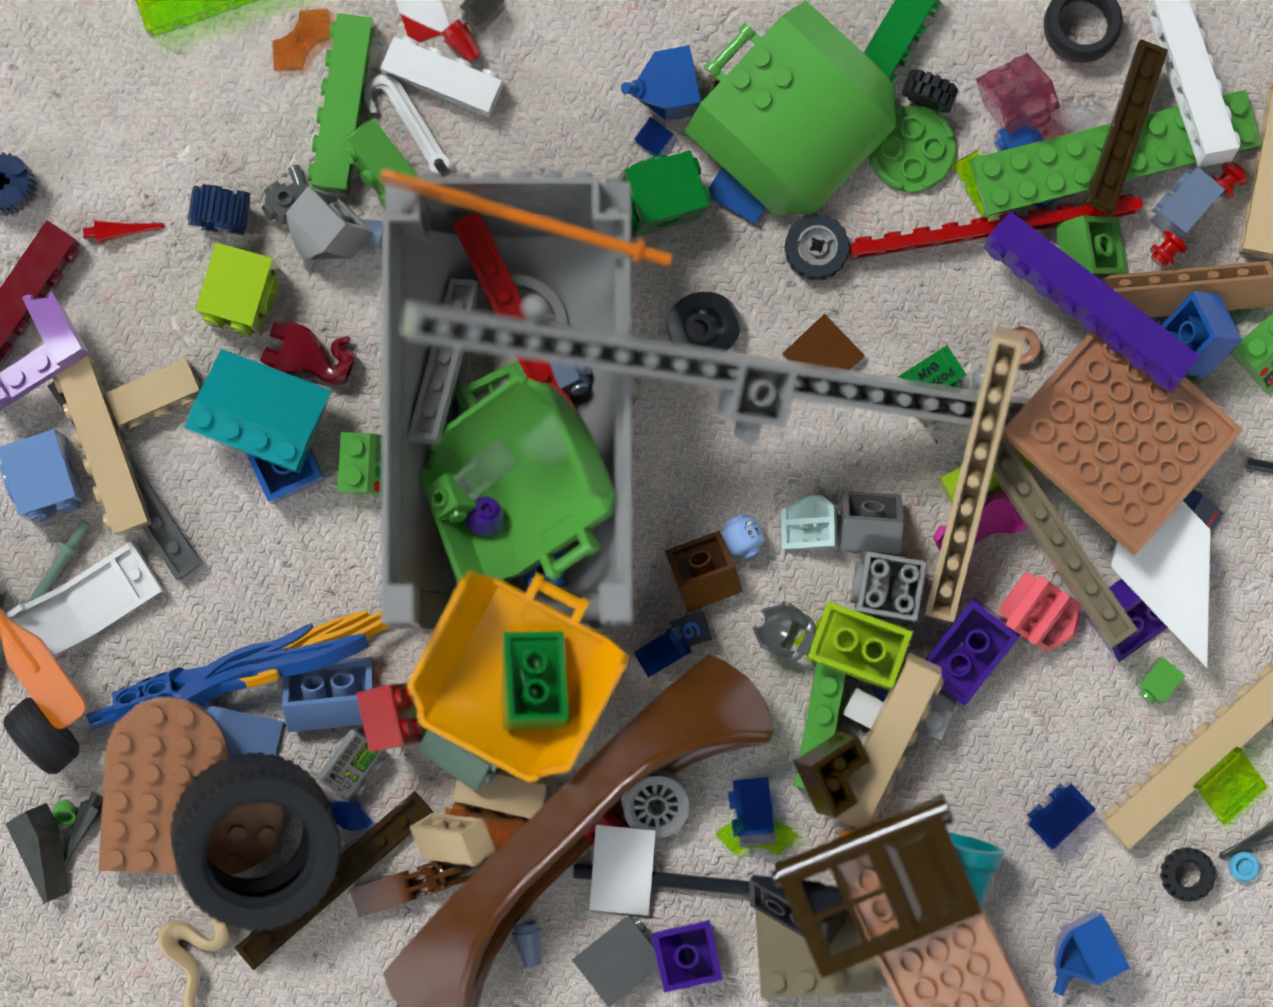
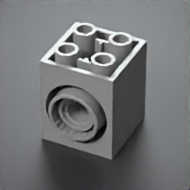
(888, 587)

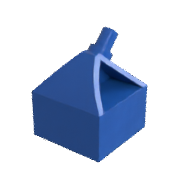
(667, 84)
(1206, 329)
(1087, 952)

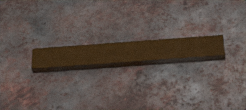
(352, 865)

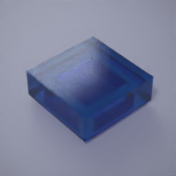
(653, 137)

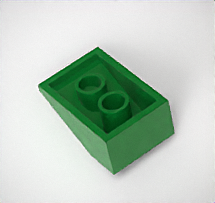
(534, 680)

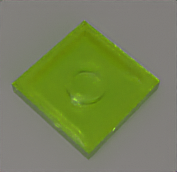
(1230, 786)

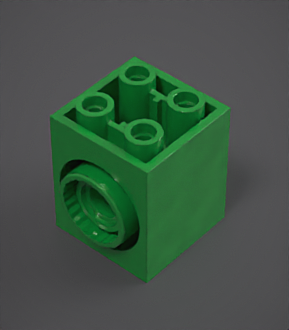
(665, 192)

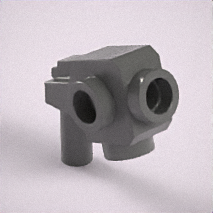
(281, 197)

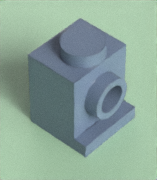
(571, 378)

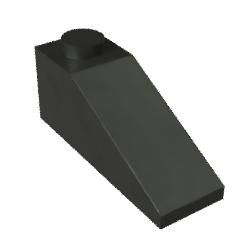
(41, 850)

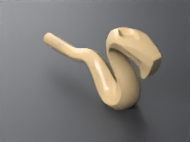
(168, 940)

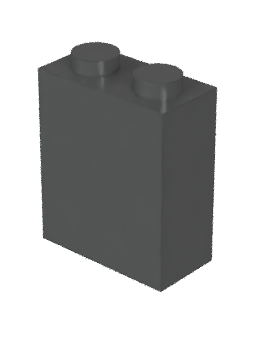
(618, 960)

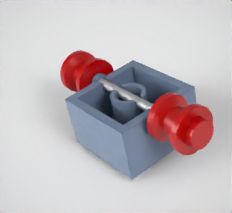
(1191, 199)

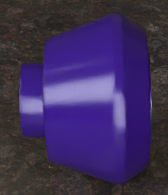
(486, 517)

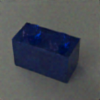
(753, 812)
(1058, 815)

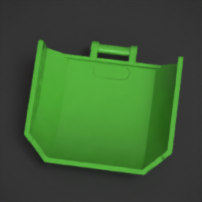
(794, 112)
(546, 497)

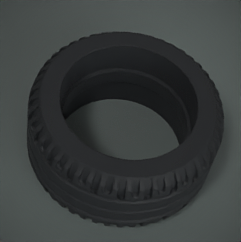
(1081, 52)
(41, 742)

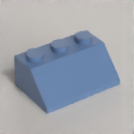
(327, 695)

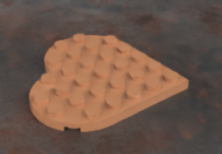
(146, 769)

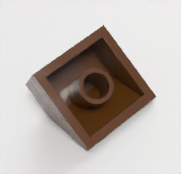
(704, 571)

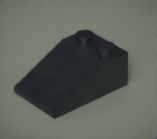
(774, 904)

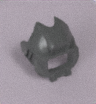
(778, 629)

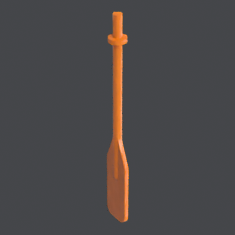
(472, 202)
(41, 674)

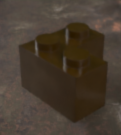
(826, 772)

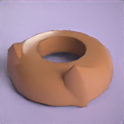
(1034, 345)

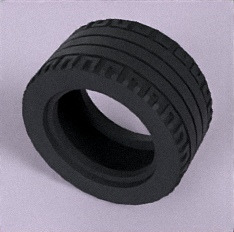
(266, 899)

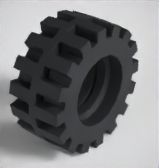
(1206, 869)

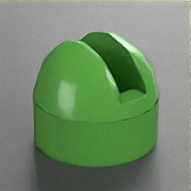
(64, 813)

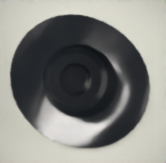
(704, 321)

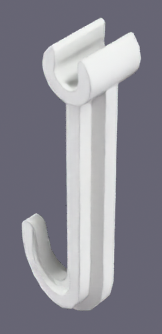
(410, 118)

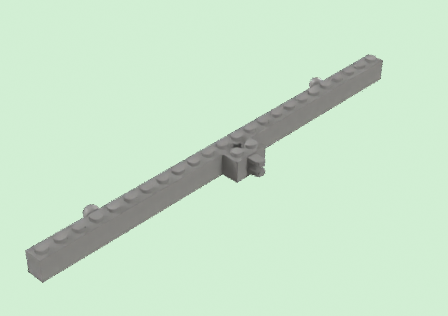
(734, 372)

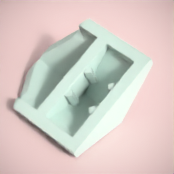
(809, 524)

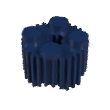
(21, 185)
(219, 209)

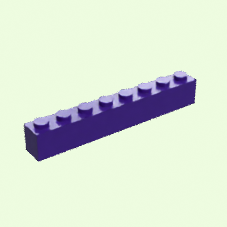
(1091, 302)

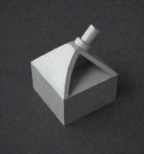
(325, 228)

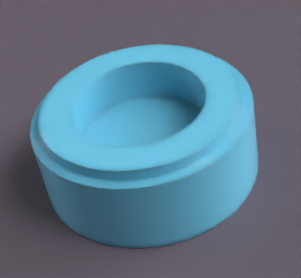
(1243, 866)

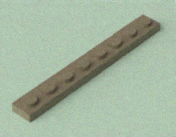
(1061, 546)

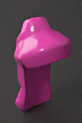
(997, 517)

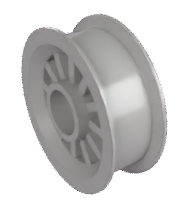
(677, 814)

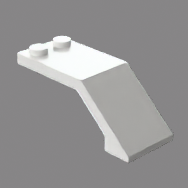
(90, 600)

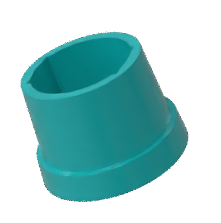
(979, 862)

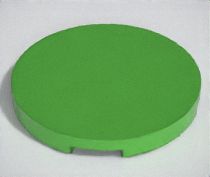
(916, 151)

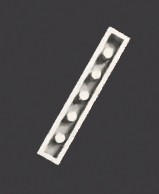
(1194, 81)

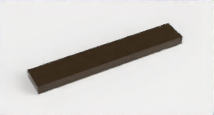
(1126, 126)

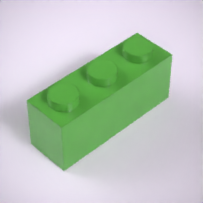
(373, 152)

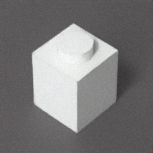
(862, 708)

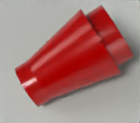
(461, 40)

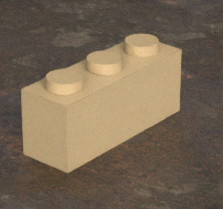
(154, 394)
(504, 794)
(453, 839)

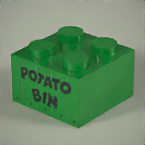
(938, 368)

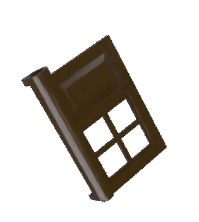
(916, 874)

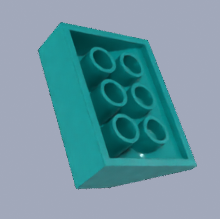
(258, 411)

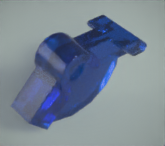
(350, 814)

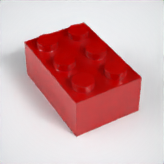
(390, 717)

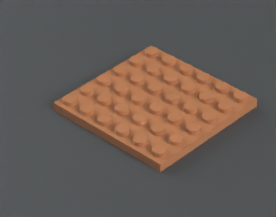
(1120, 440)

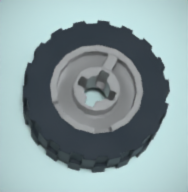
(812, 263)

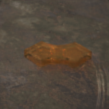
(292, 50)

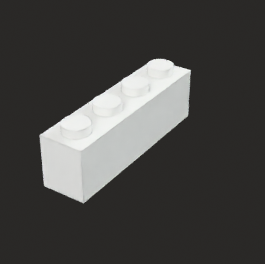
(441, 76)

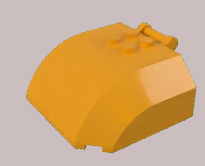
(461, 674)

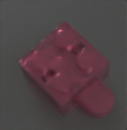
(1018, 94)

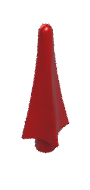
(106, 231)

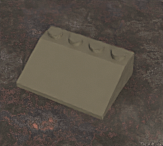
(790, 971)

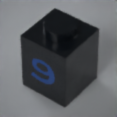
(694, 628)

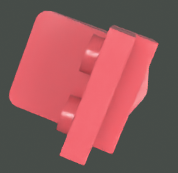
(1041, 612)

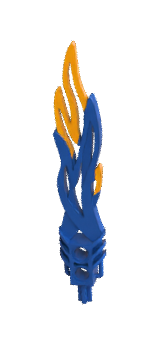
(250, 665)

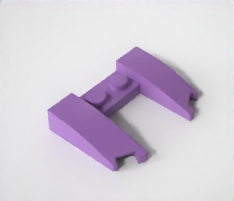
(60, 351)

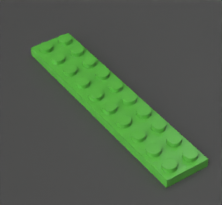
(1068, 162)

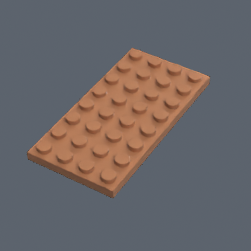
(944, 969)

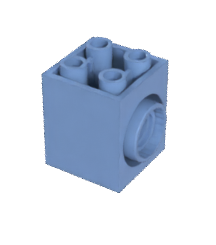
(41, 476)

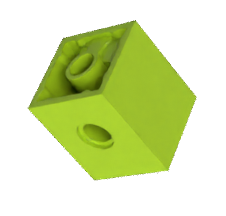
(238, 289)

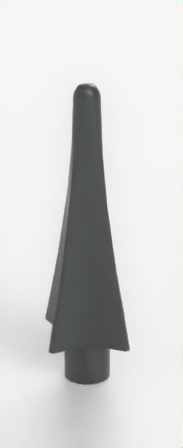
(87, 814)
(1260, 837)

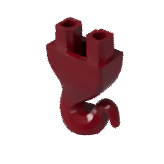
(304, 354)

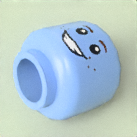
(743, 536)

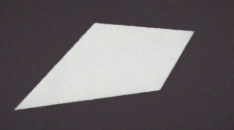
(1174, 576)

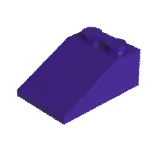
(971, 649)

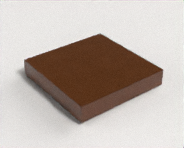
(824, 346)

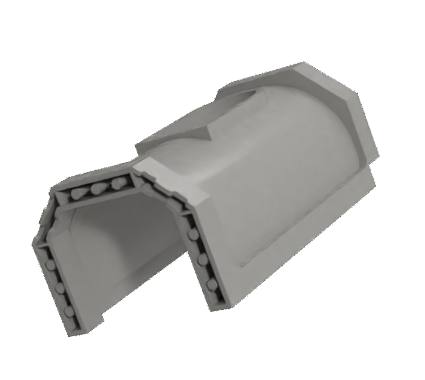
(584, 289)

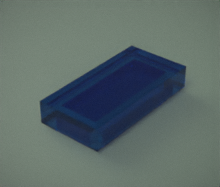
(662, 651)

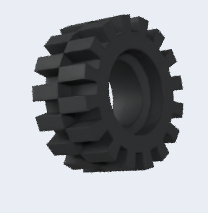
(930, 90)

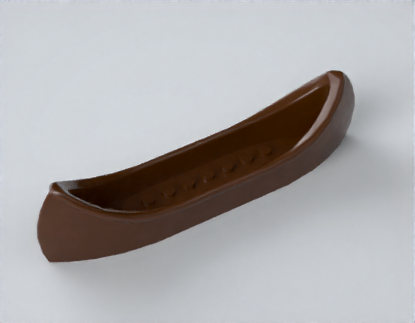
(694, 718)

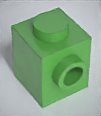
(449, 499)

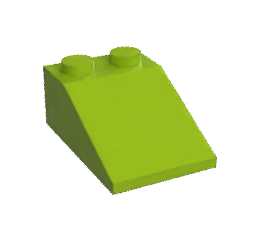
(859, 645)

